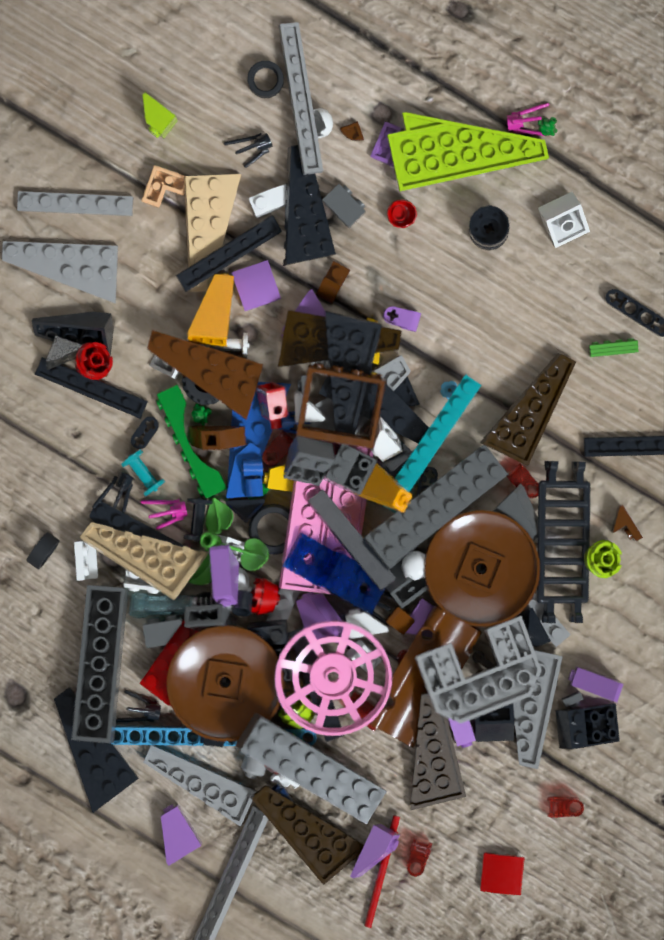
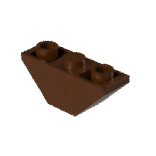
(217, 437)

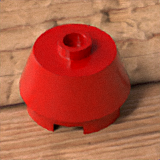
(93, 361)
(264, 596)

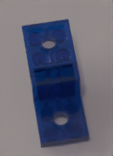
(332, 573)

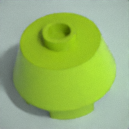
(603, 559)
(301, 709)

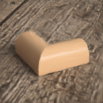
(159, 182)

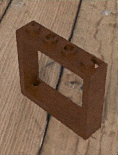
(335, 436)

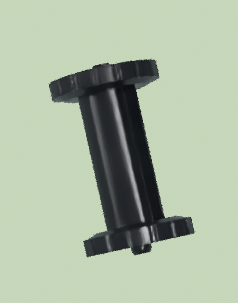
(197, 518)

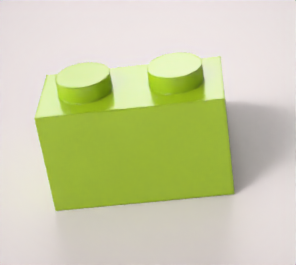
(157, 117)

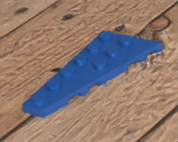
(256, 428)

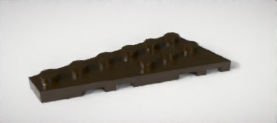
(307, 339)
(313, 839)

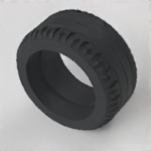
(254, 521)

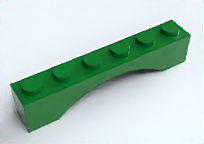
(174, 405)

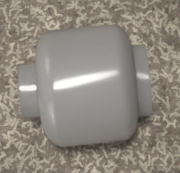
(252, 767)

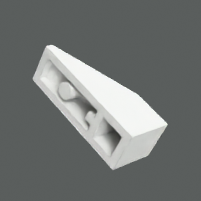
(269, 200)

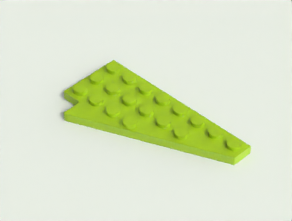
(446, 150)

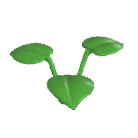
(220, 518)

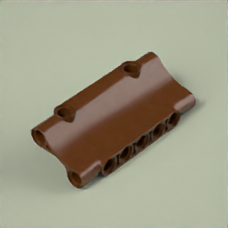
(402, 716)

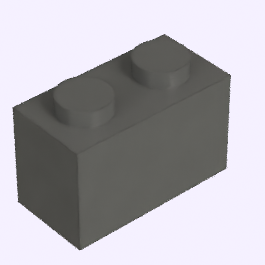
(344, 206)

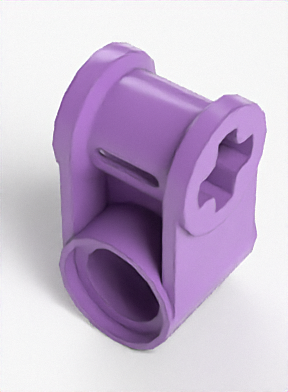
(405, 318)

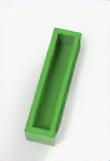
(615, 348)

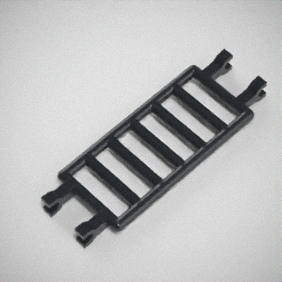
(551, 482)

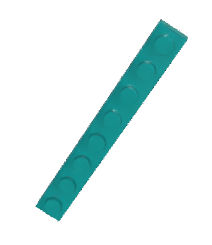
(437, 433)

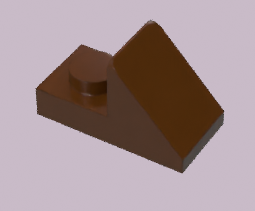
(332, 282)
(623, 519)
(400, 620)

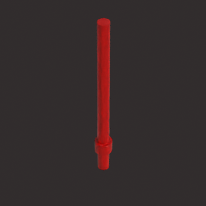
(380, 879)

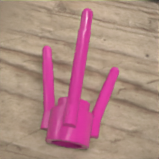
(516, 121)
(178, 511)

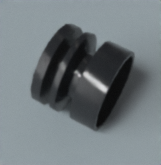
(486, 217)

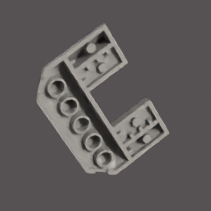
(487, 690)

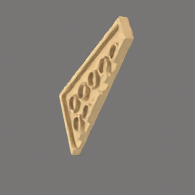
(208, 212)
(150, 559)

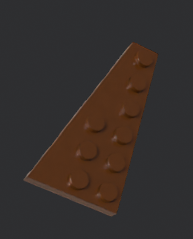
(218, 373)

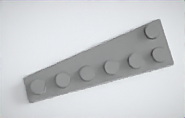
(212, 788)

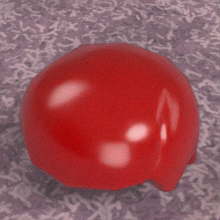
(401, 213)

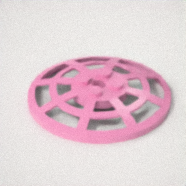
(335, 689)

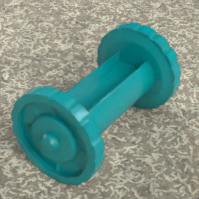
(143, 473)

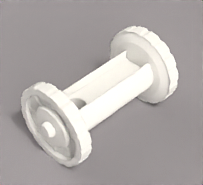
(234, 345)

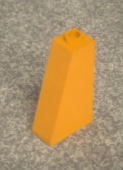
(213, 315)
(385, 490)

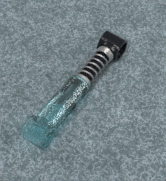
(143, 605)

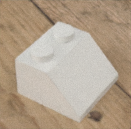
(564, 219)
(365, 621)

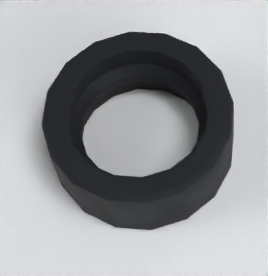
(276, 69)
(42, 550)

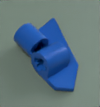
(246, 473)

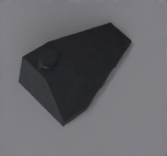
(77, 328)

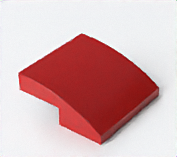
(502, 874)

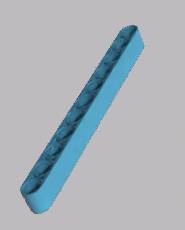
(183, 736)

